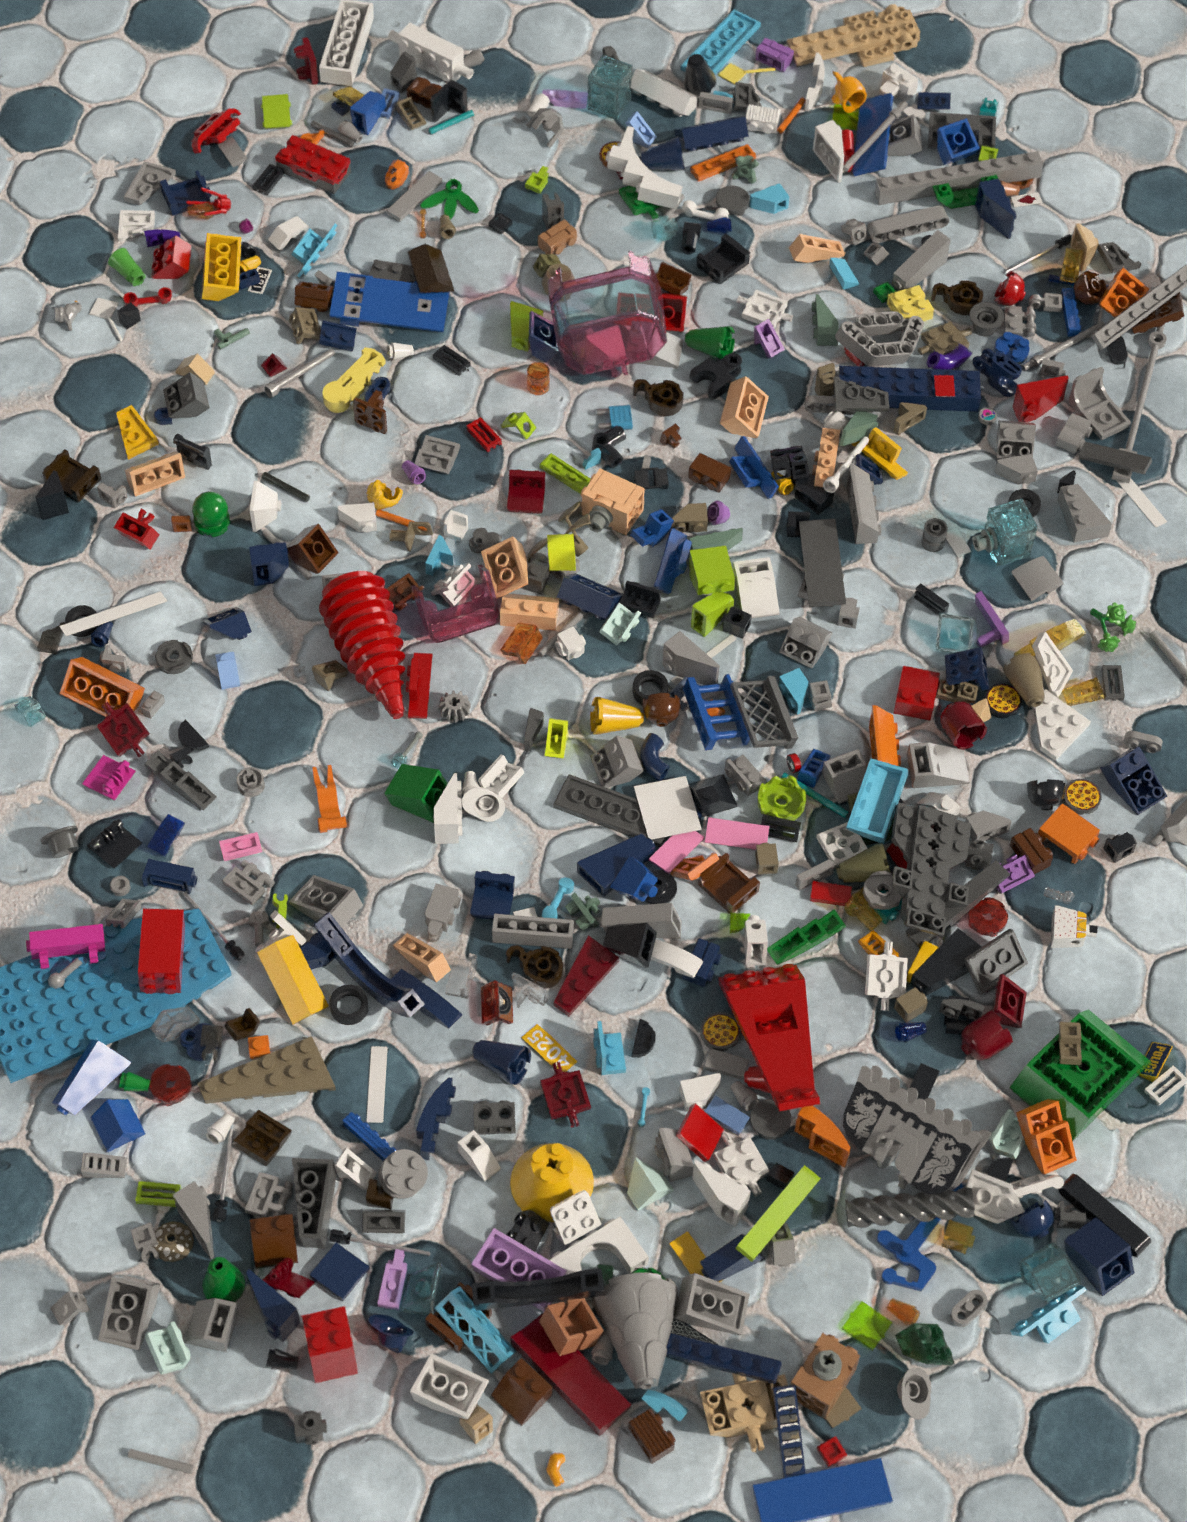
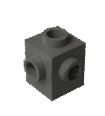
(979, 854)
(309, 1427)

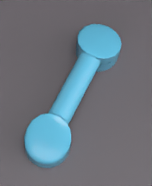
(565, 886)

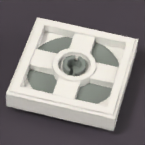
(840, 843)

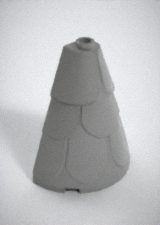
(639, 1322)

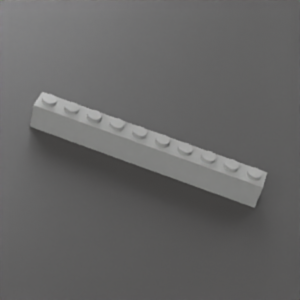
(959, 177)

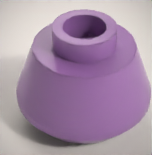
(718, 513)

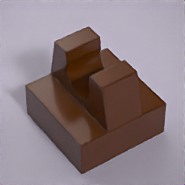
(671, 436)

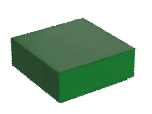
(882, 291)

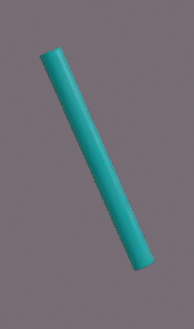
(821, 799)

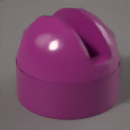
(246, 226)

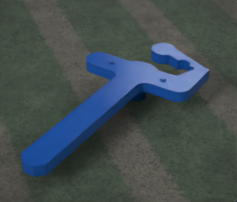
(908, 1253)

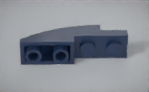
(433, 1114)

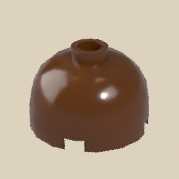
(1089, 288)
(661, 708)

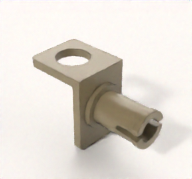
(409, 535)

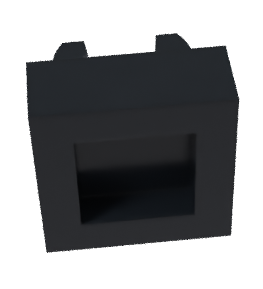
(182, 754)

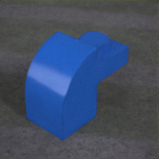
(654, 530)

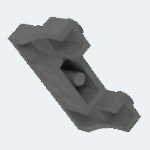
(982, 127)

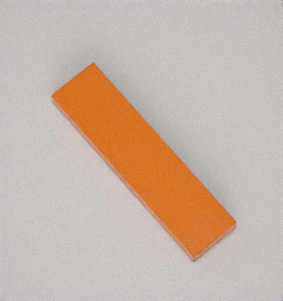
(720, 163)

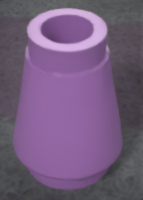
(414, 472)

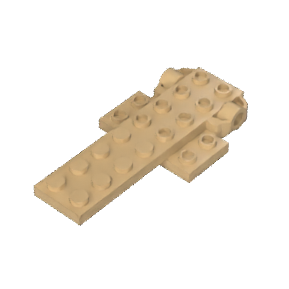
(869, 35)

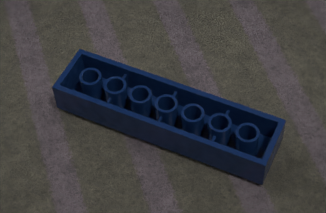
(918, 386)

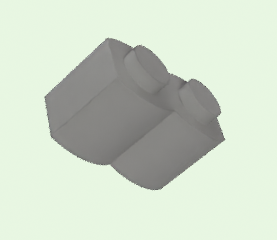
(1073, 433)

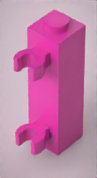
(66, 942)

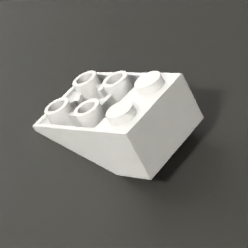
(756, 587)
(449, 814)
(724, 1195)

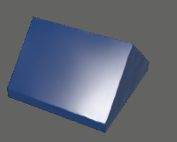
(117, 1123)

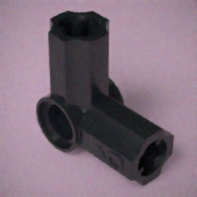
(605, 443)

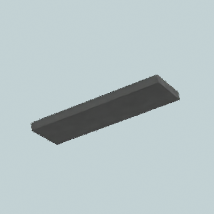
(822, 563)
(602, 807)

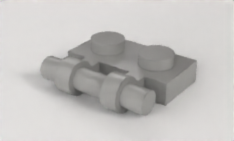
(1013, 320)
(245, 886)
(262, 1195)

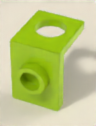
(517, 420)

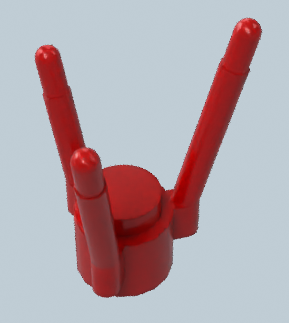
(222, 203)

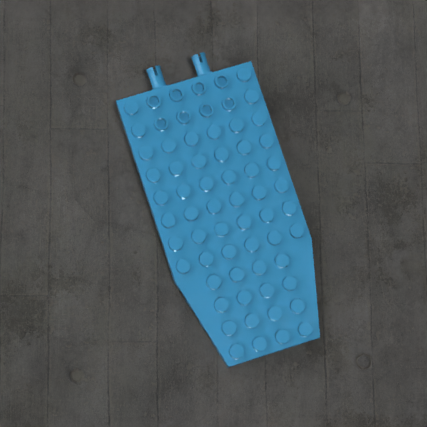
(97, 999)

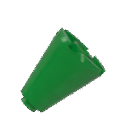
(712, 341)
(223, 1281)

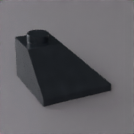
(712, 795)

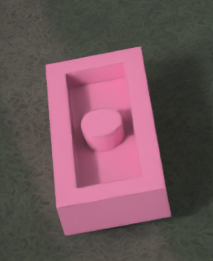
(240, 846)

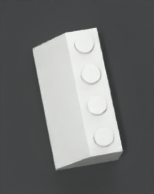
(663, 92)

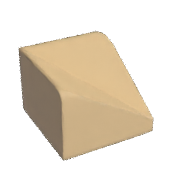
(982, 709)

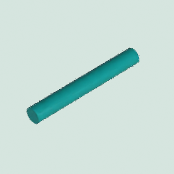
(450, 122)

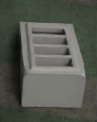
(96, 1158)

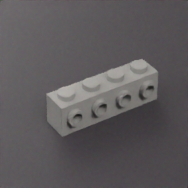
(532, 931)

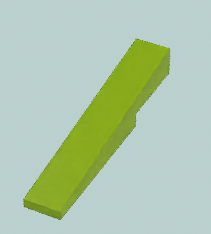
(778, 1213)

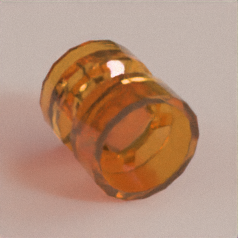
(538, 378)

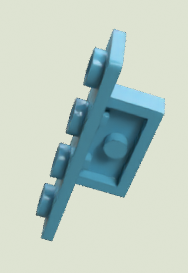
(309, 246)
(1052, 1318)

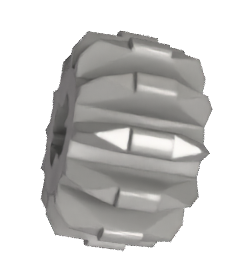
(454, 706)

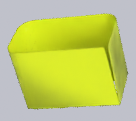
(561, 552)

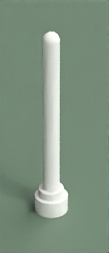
(832, 483)

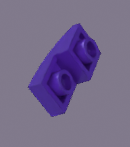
(159, 236)

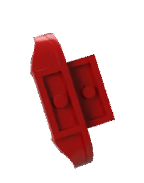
(215, 129)

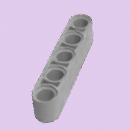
(908, 224)

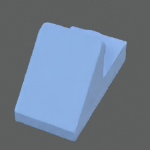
(642, 132)
(227, 670)

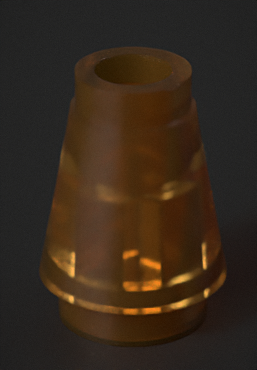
(199, 210)
(904, 1312)

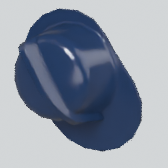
(390, 1331)

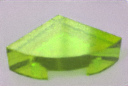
(737, 921)

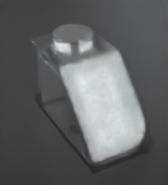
(173, 1022)

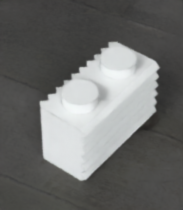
(762, 119)

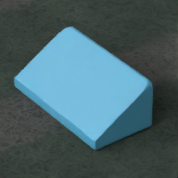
(843, 273)

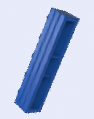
(1070, 312)
(367, 1136)

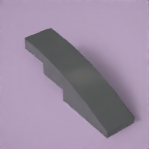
(180, 781)

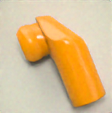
(553, 1466)

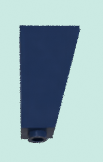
(605, 865)

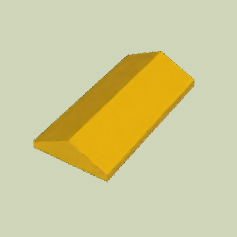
(292, 979)

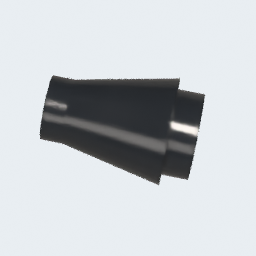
(281, 1360)

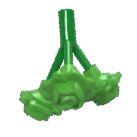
(1115, 614)

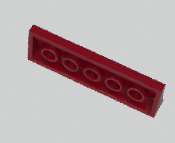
(572, 1378)

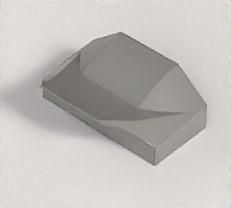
(1176, 826)

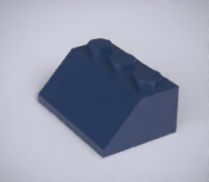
(588, 595)

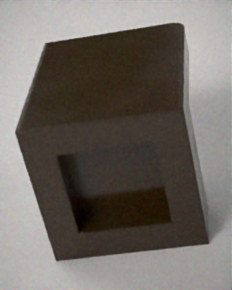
(377, 1196)

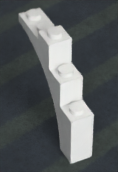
(648, 185)

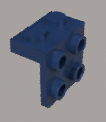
(492, 894)

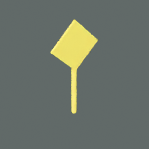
(734, 74)

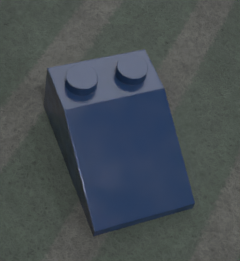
(277, 1312)

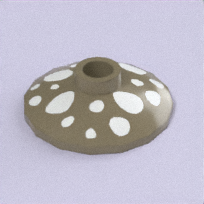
(173, 1250)

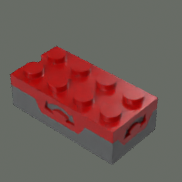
(313, 164)

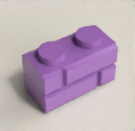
(774, 54)

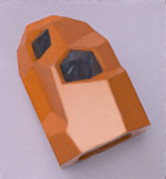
(396, 174)

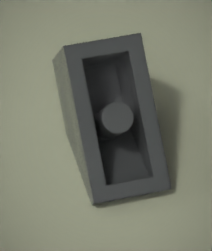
(537, 576)

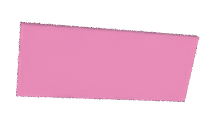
(736, 833)
(675, 850)

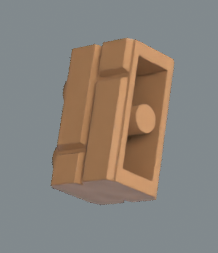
(557, 238)

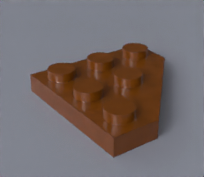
(1169, 311)

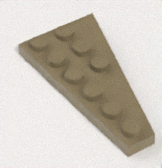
(275, 1074)

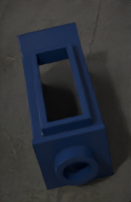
(169, 876)

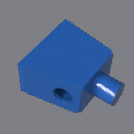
(635, 881)

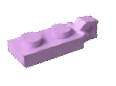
(566, 98)
(393, 1282)

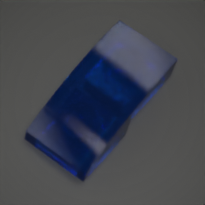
(166, 834)

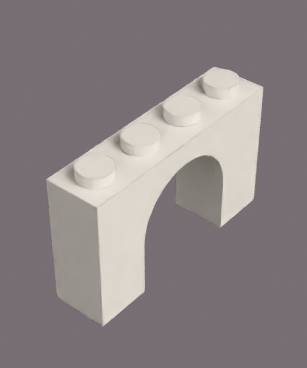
(612, 1237)

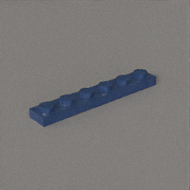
(723, 1358)

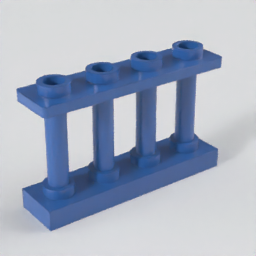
(704, 721)

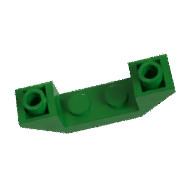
(958, 198)

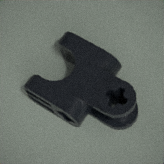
(719, 372)

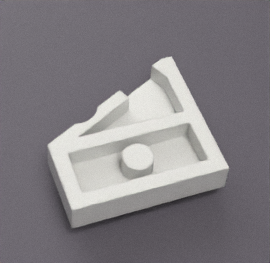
(134, 223)

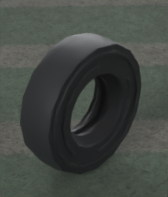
(1030, 496)
(78, 611)

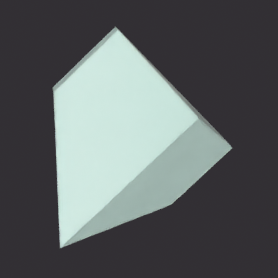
(647, 1185)

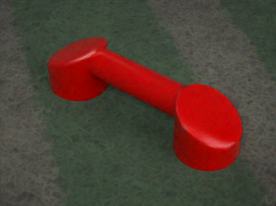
(164, 296)

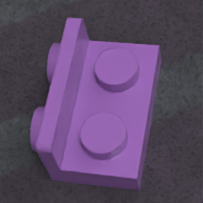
(1019, 872)

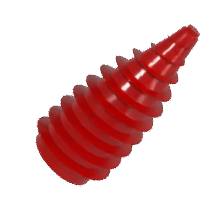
(366, 634)

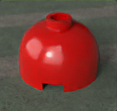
(1010, 290)

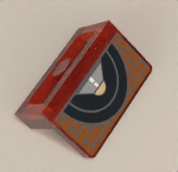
(496, 1003)

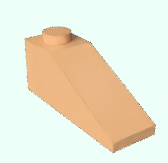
(814, 249)
(423, 957)

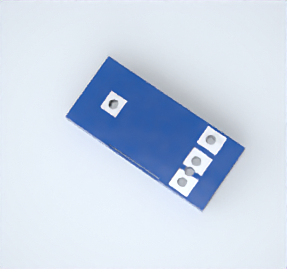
(386, 303)

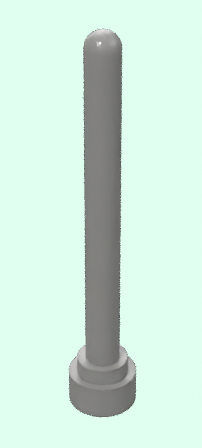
(272, 389)

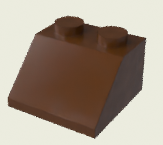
(312, 549)
(273, 1240)
(522, 1392)

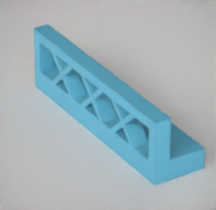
(482, 1327)

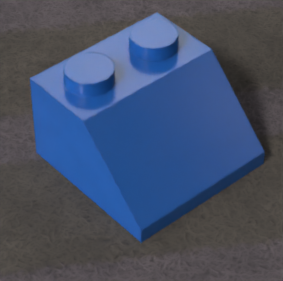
(956, 141)

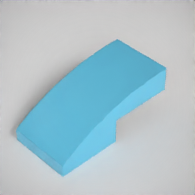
(659, 1400)

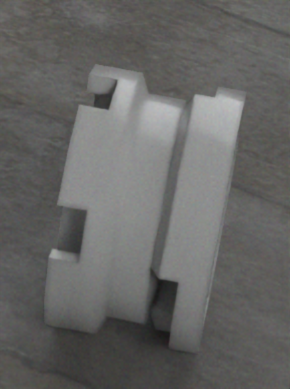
(250, 781)

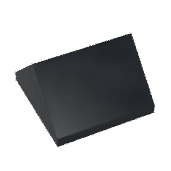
(51, 498)

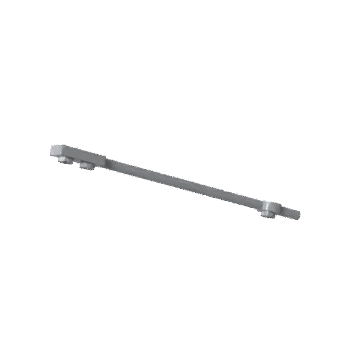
(1157, 341)

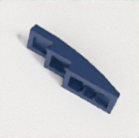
(435, 1005)

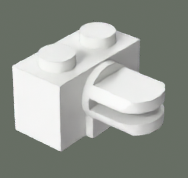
(898, 82)

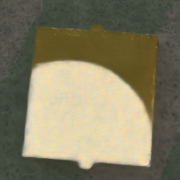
(348, 95)

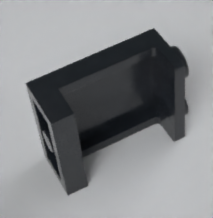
(724, 259)

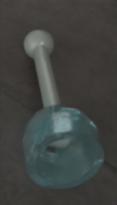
(401, 758)

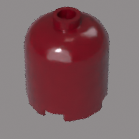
(962, 724)
(985, 1037)

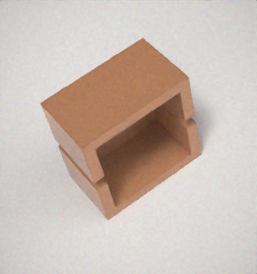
(573, 1329)

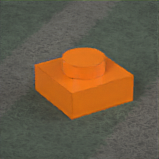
(258, 1046)

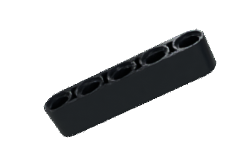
(1092, 1203)

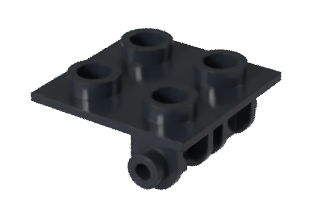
(114, 844)

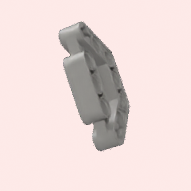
(857, 340)

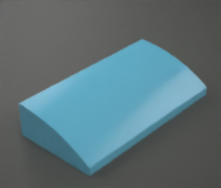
(877, 800)

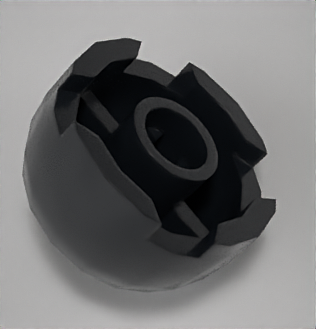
(1046, 793)

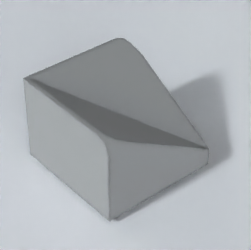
(876, 253)

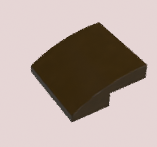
(262, 1138)

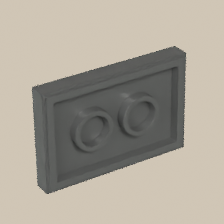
(997, 957)

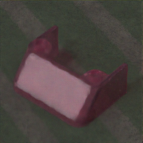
(463, 618)

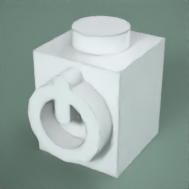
(570, 643)

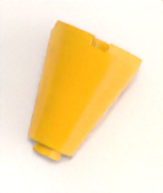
(613, 716)

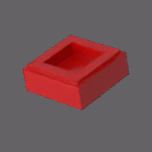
(831, 1451)

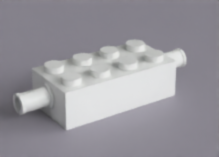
(432, 53)

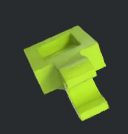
(538, 181)
(281, 906)

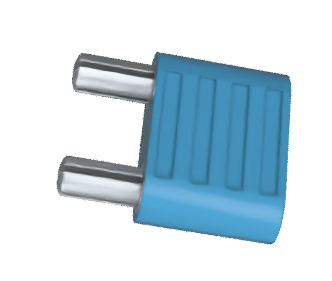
(618, 416)

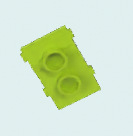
(276, 111)

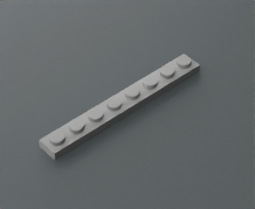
(1141, 308)

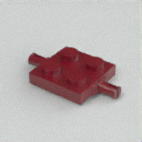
(123, 729)
(565, 1094)

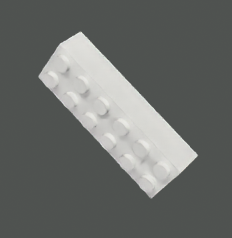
(346, 42)

